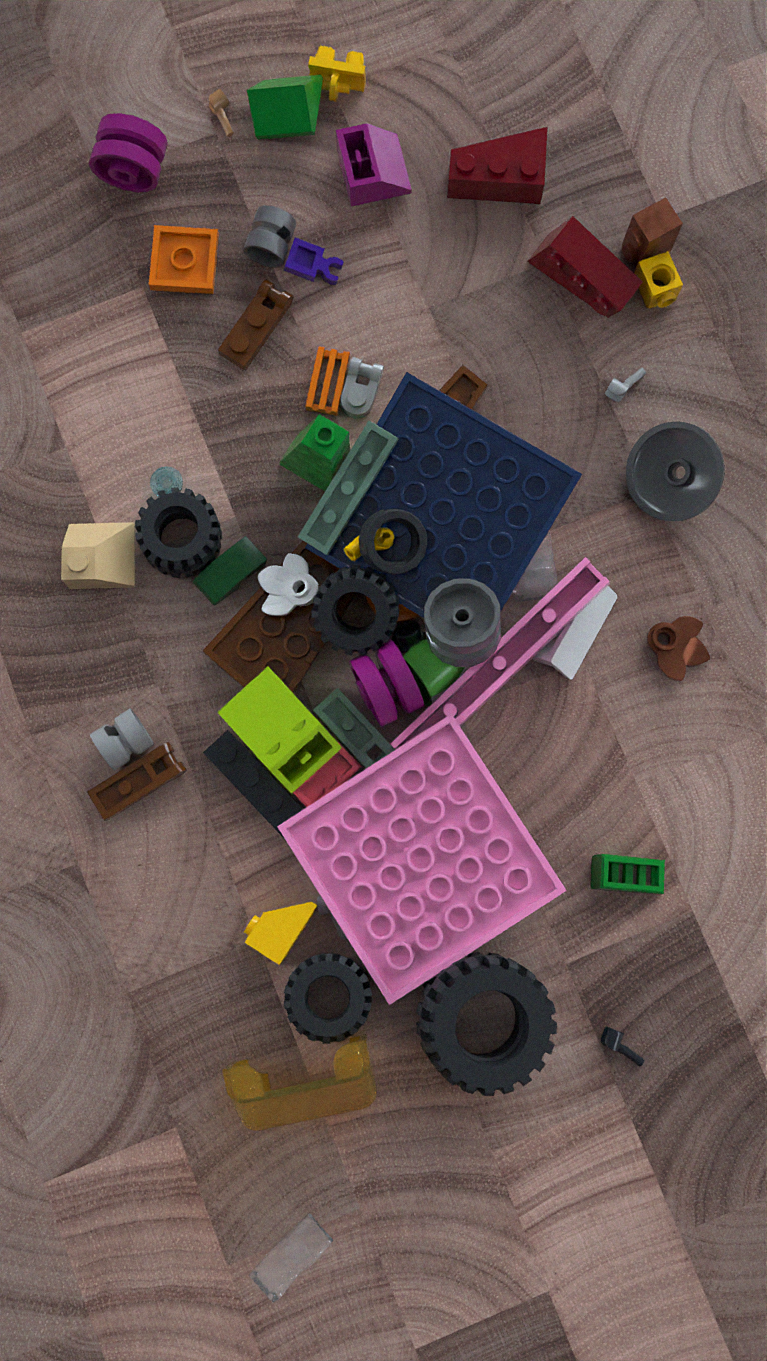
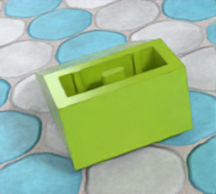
(279, 730)

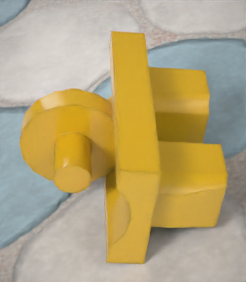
(338, 75)

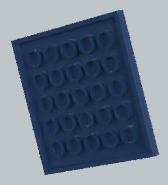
(472, 488)

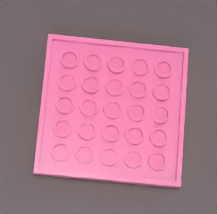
(421, 859)

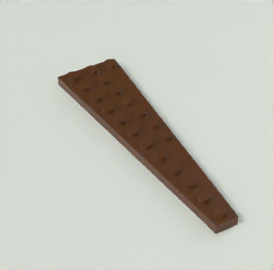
(290, 641)

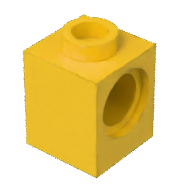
(663, 269)

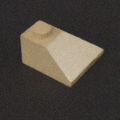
(99, 556)

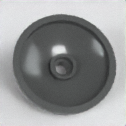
(653, 469)

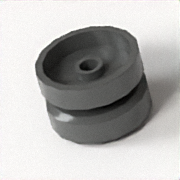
(462, 622)

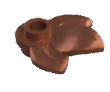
(682, 647)

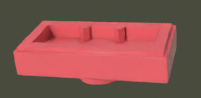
(327, 778)

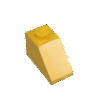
(278, 930)

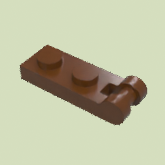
(255, 325)
(135, 782)

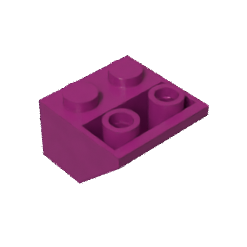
(371, 164)

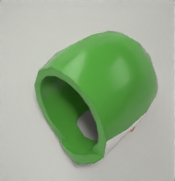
(430, 673)

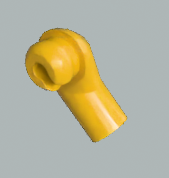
(383, 540)

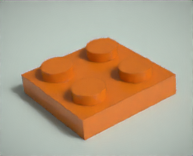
(183, 259)

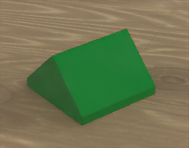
(285, 106)

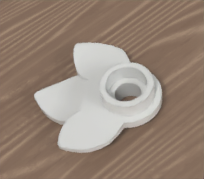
(283, 586)

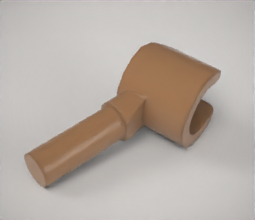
(218, 102)

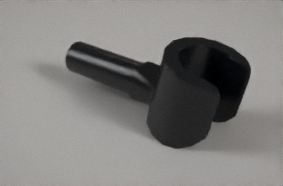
(612, 1039)

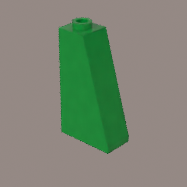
(318, 452)

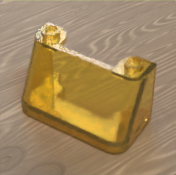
(264, 1108)

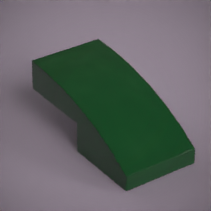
(229, 570)

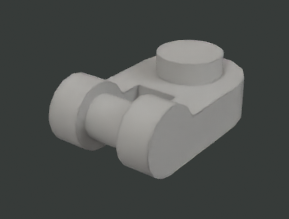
(358, 398)

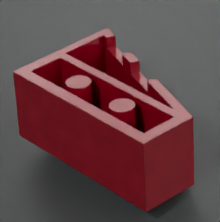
(500, 169)
(585, 268)

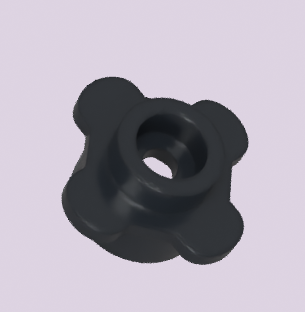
(408, 635)

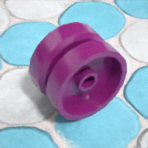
(128, 152)
(388, 682)

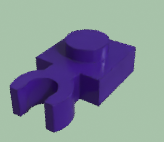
(307, 261)

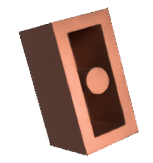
(651, 232)

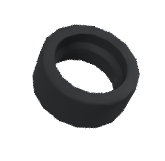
(417, 547)

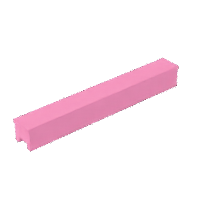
(514, 650)

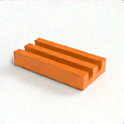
(333, 356)

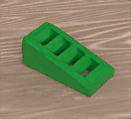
(608, 880)

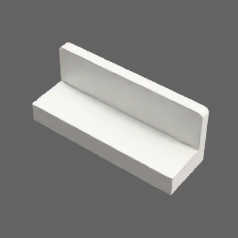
(572, 643)

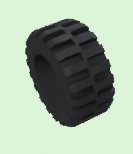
(517, 1055)

